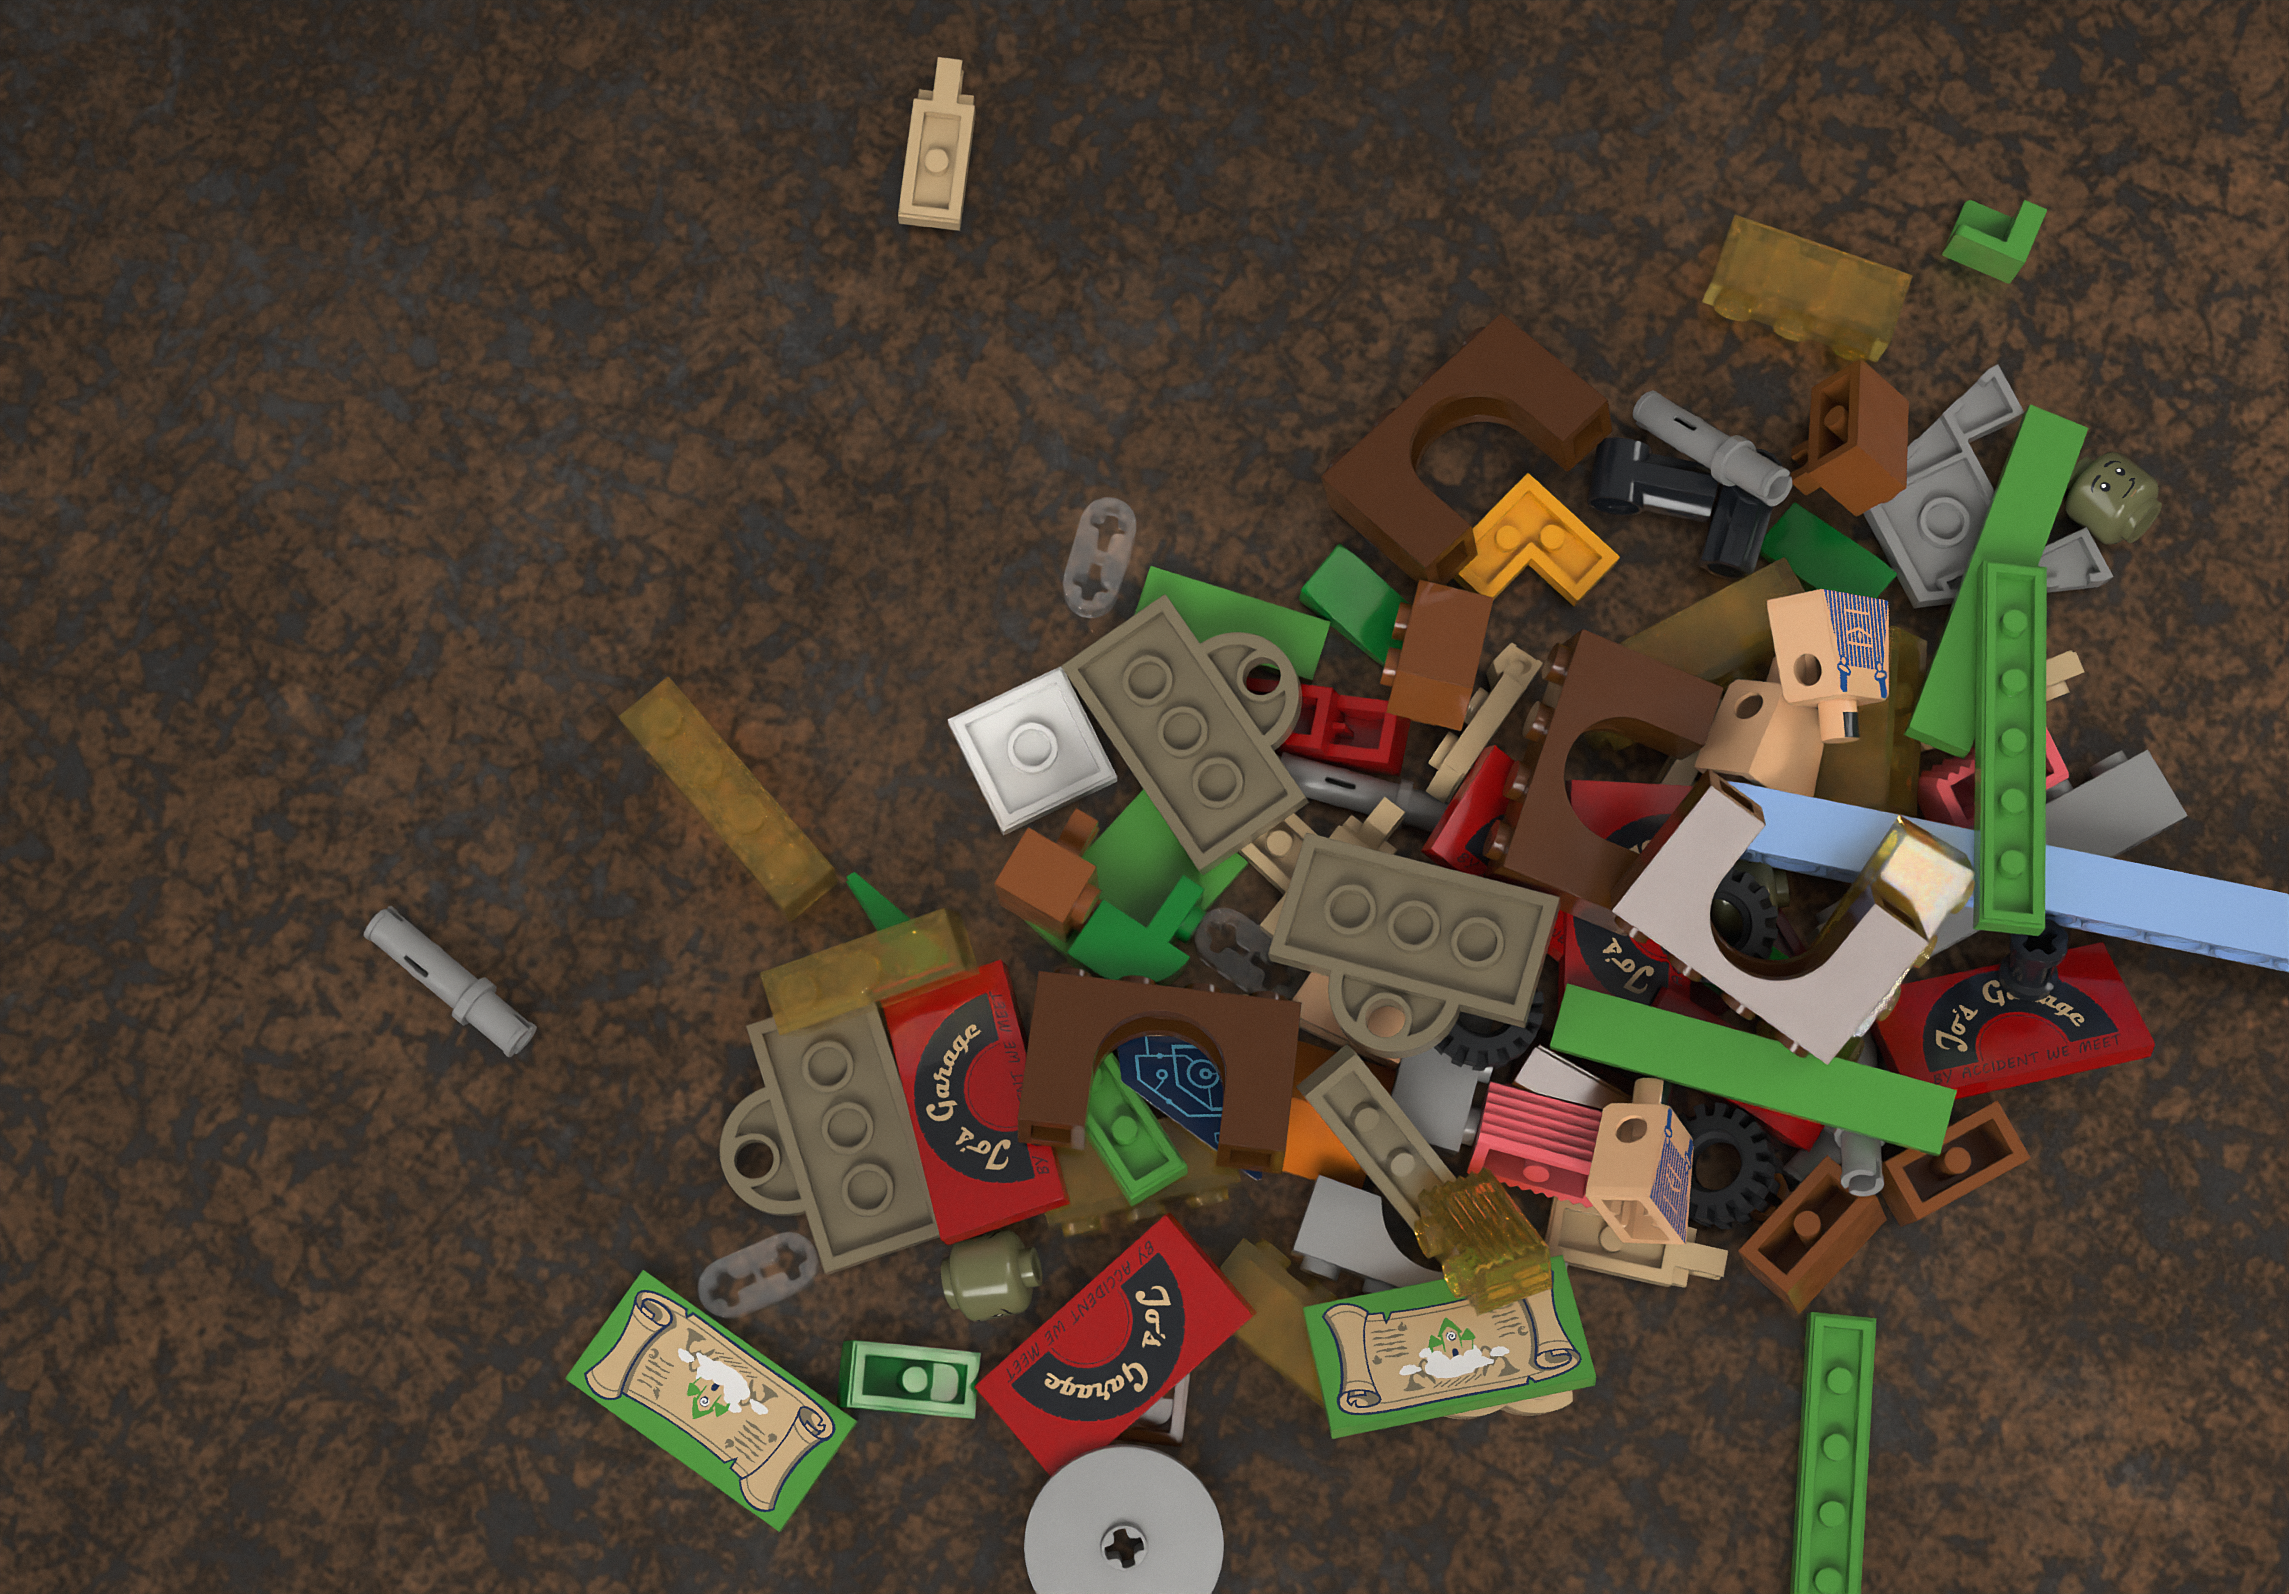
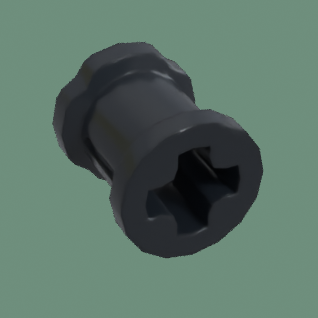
(2030, 967)

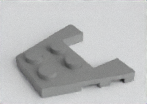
(1939, 515)

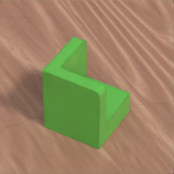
(1994, 240)

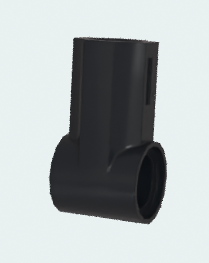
(1634, 479)
(1736, 531)

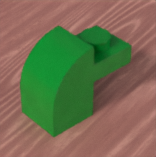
(1119, 946)

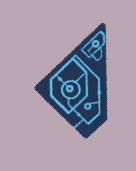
(1177, 1082)

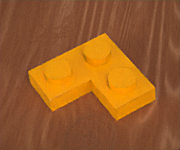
(1537, 532)

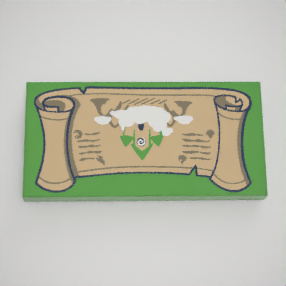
(1430, 1356)
(711, 1400)

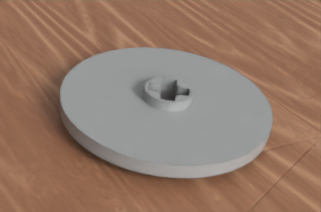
(1130, 1491)

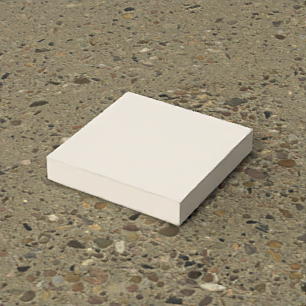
(1032, 750)

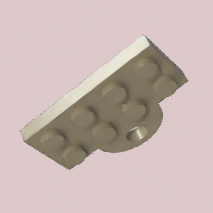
(1195, 727)
(1411, 942)
(836, 1141)

